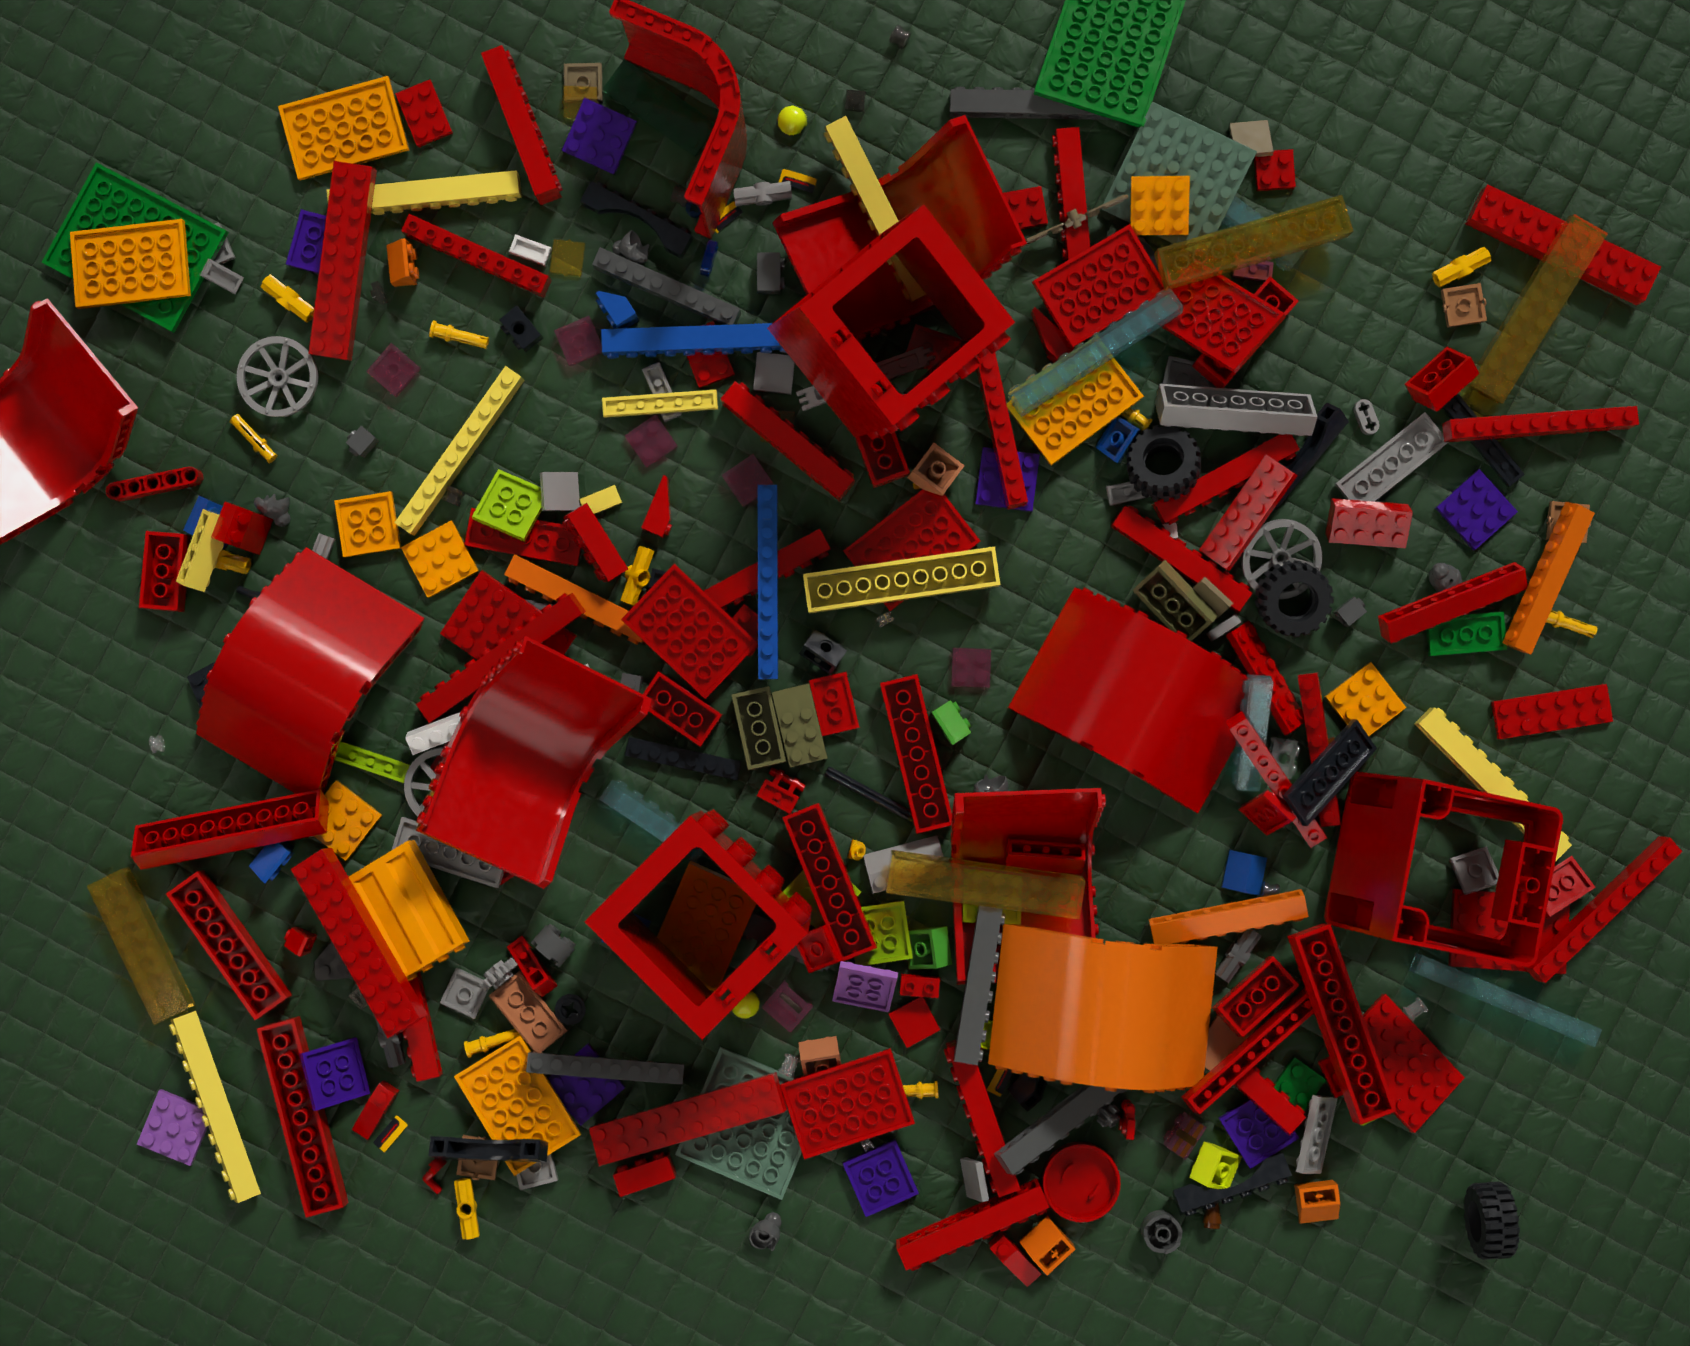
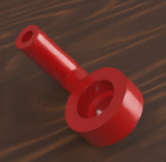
(435, 1166)

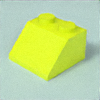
(1215, 1166)

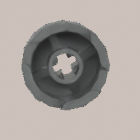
(553, 945)
(1155, 1241)

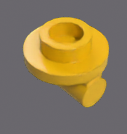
(857, 850)

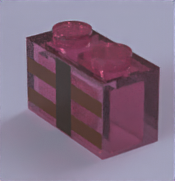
(1184, 1135)

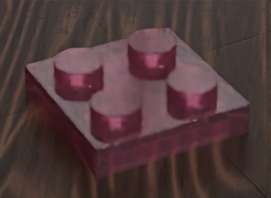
(579, 341)
(393, 370)
(651, 441)
(745, 478)
(971, 667)

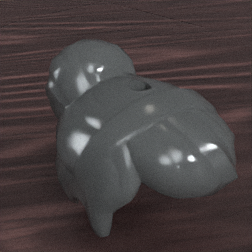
(631, 248)
(274, 509)
(1442, 574)
(995, 784)
(766, 1232)

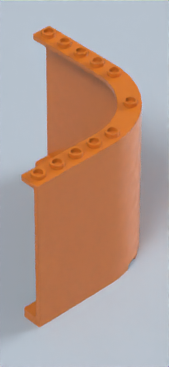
(1102, 1010)

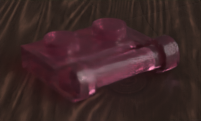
(783, 1012)

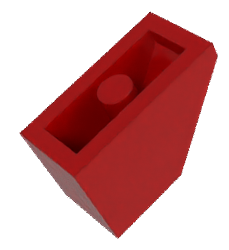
(299, 941)

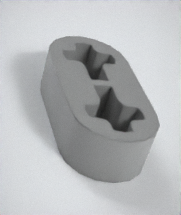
(1370, 415)
(1223, 627)

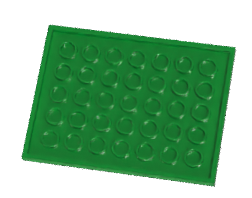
(1109, 56)
(116, 201)

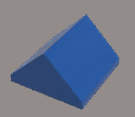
(1117, 439)
(1244, 872)

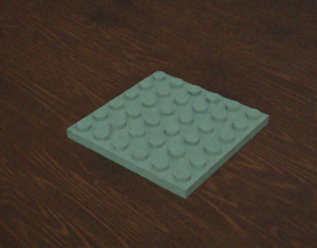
(1182, 147)
(753, 1153)

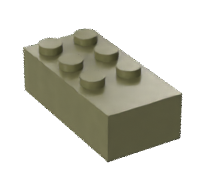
(1175, 601)
(799, 725)
(759, 728)

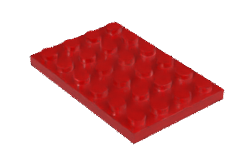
(1099, 285)
(1223, 320)
(916, 529)
(491, 613)
(689, 631)
(1473, 915)
(1411, 1064)
(847, 1103)

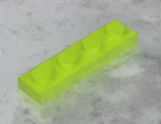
(371, 761)

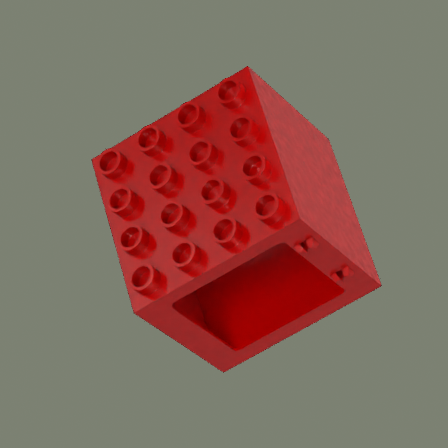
(846, 372)
(657, 964)

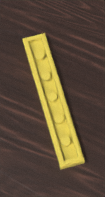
(660, 403)

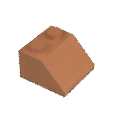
(935, 470)
(819, 1054)

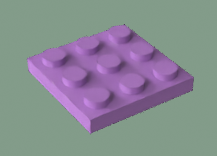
(865, 986)
(173, 1128)

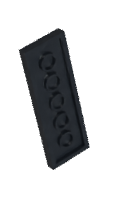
(1329, 772)

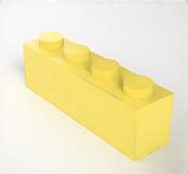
(201, 554)

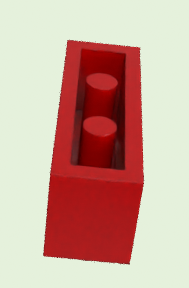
(644, 1174)

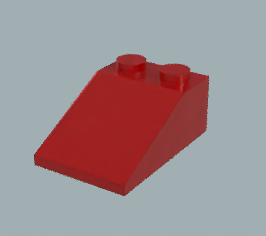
(242, 528)

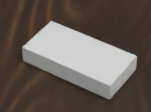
(530, 250)

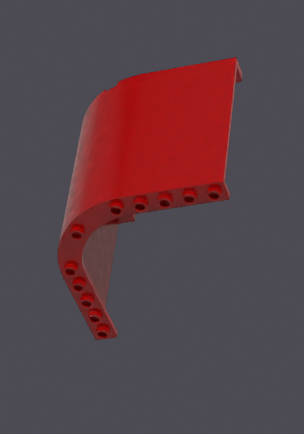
(699, 63)
(957, 189)
(57, 422)
(300, 668)
(1135, 695)
(522, 757)
(980, 834)

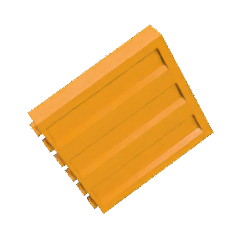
(410, 909)

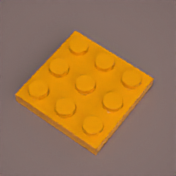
(1160, 205)
(367, 524)
(440, 559)
(1365, 698)
(348, 820)

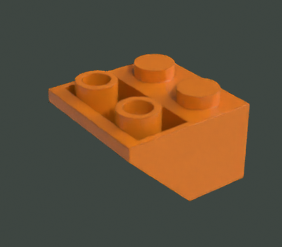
(402, 263)
(1317, 1201)
(1047, 1245)

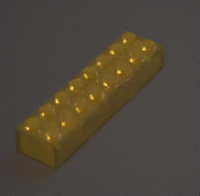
(141, 945)

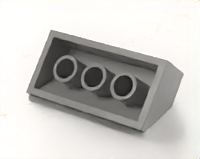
(878, 861)

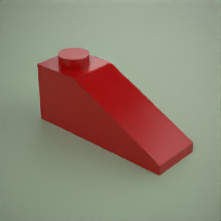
(1051, 337)
(659, 514)
(532, 967)
(375, 1109)
(1014, 1258)

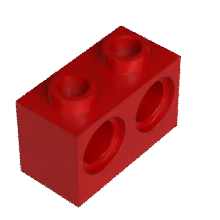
(919, 985)

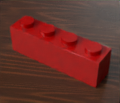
(1045, 856)
(1270, 1101)

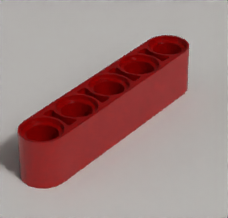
(145, 484)

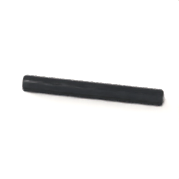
(867, 793)

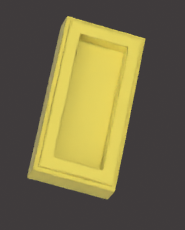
(602, 499)

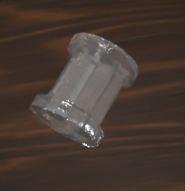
(1415, 1009)
(789, 1065)

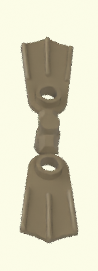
(1075, 219)

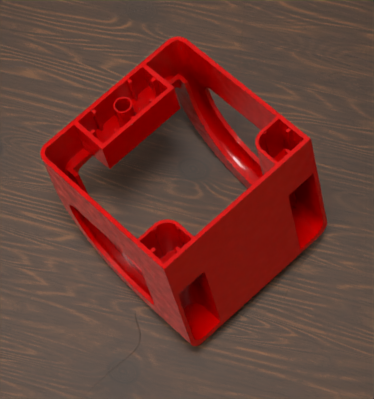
(1377, 856)

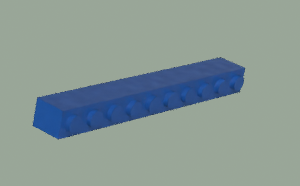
(688, 340)
(767, 582)

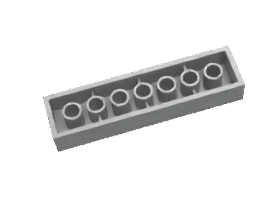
(1235, 409)

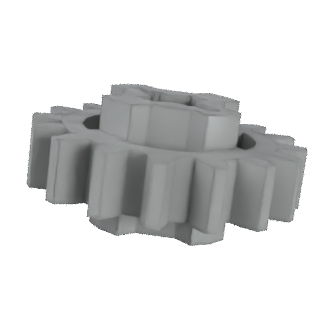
(498, 974)

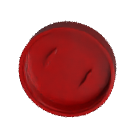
(1081, 1181)

